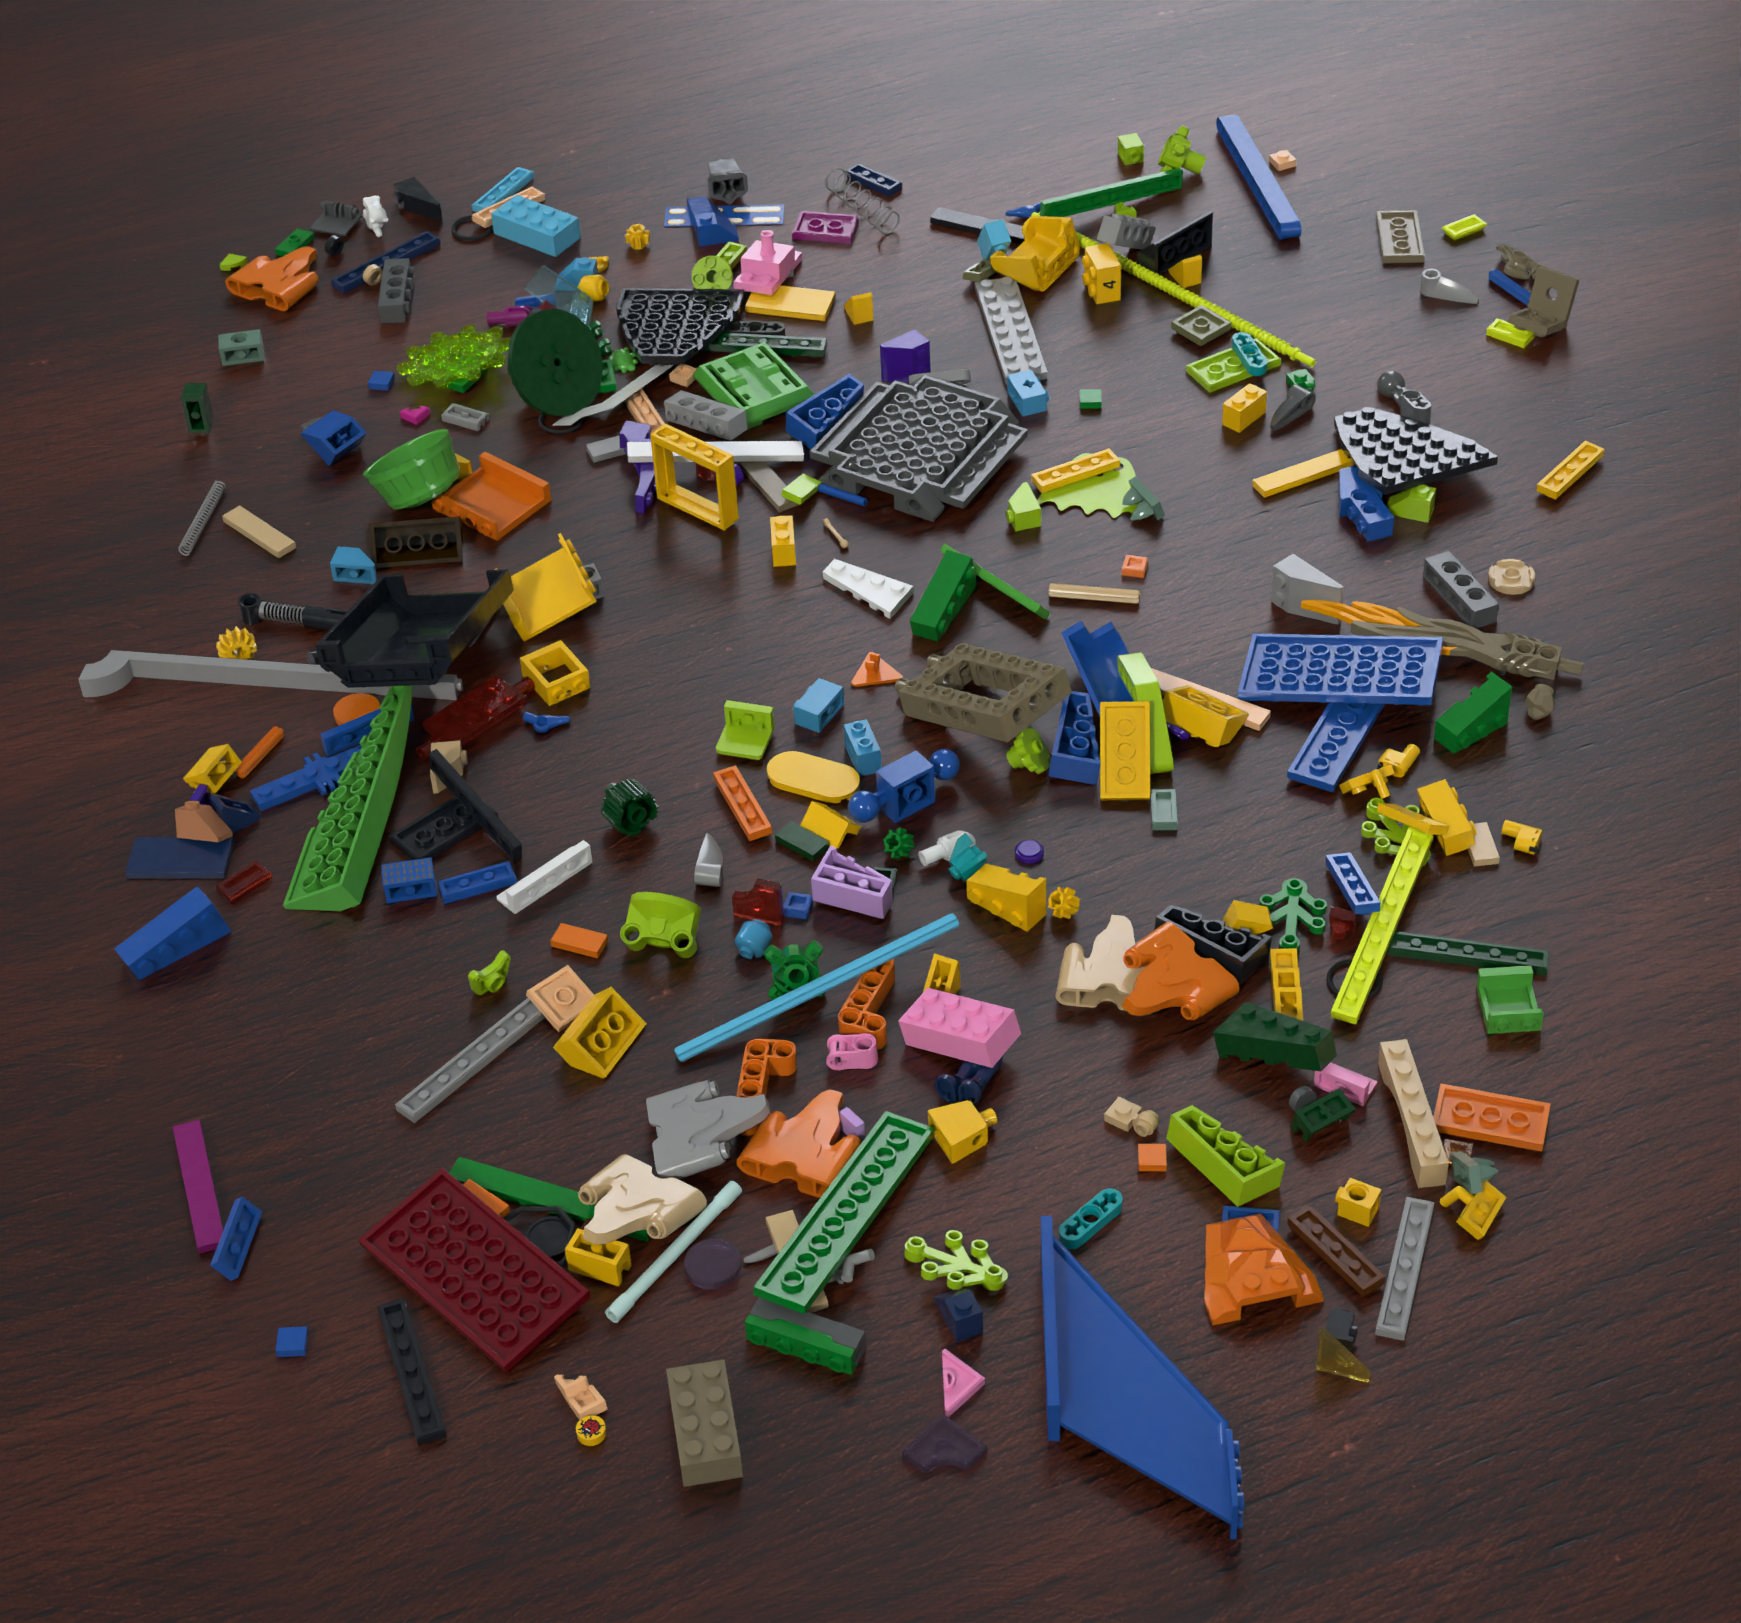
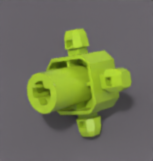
(1178, 155)

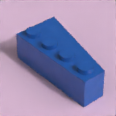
(820, 413)
(1075, 743)
(173, 934)

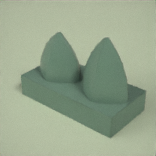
(1149, 503)
(1471, 1171)

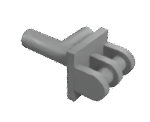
(846, 1269)

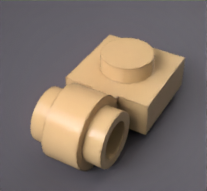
(1127, 1114)

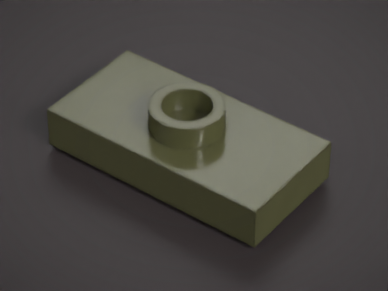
(979, 271)

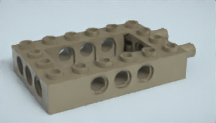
(936, 696)

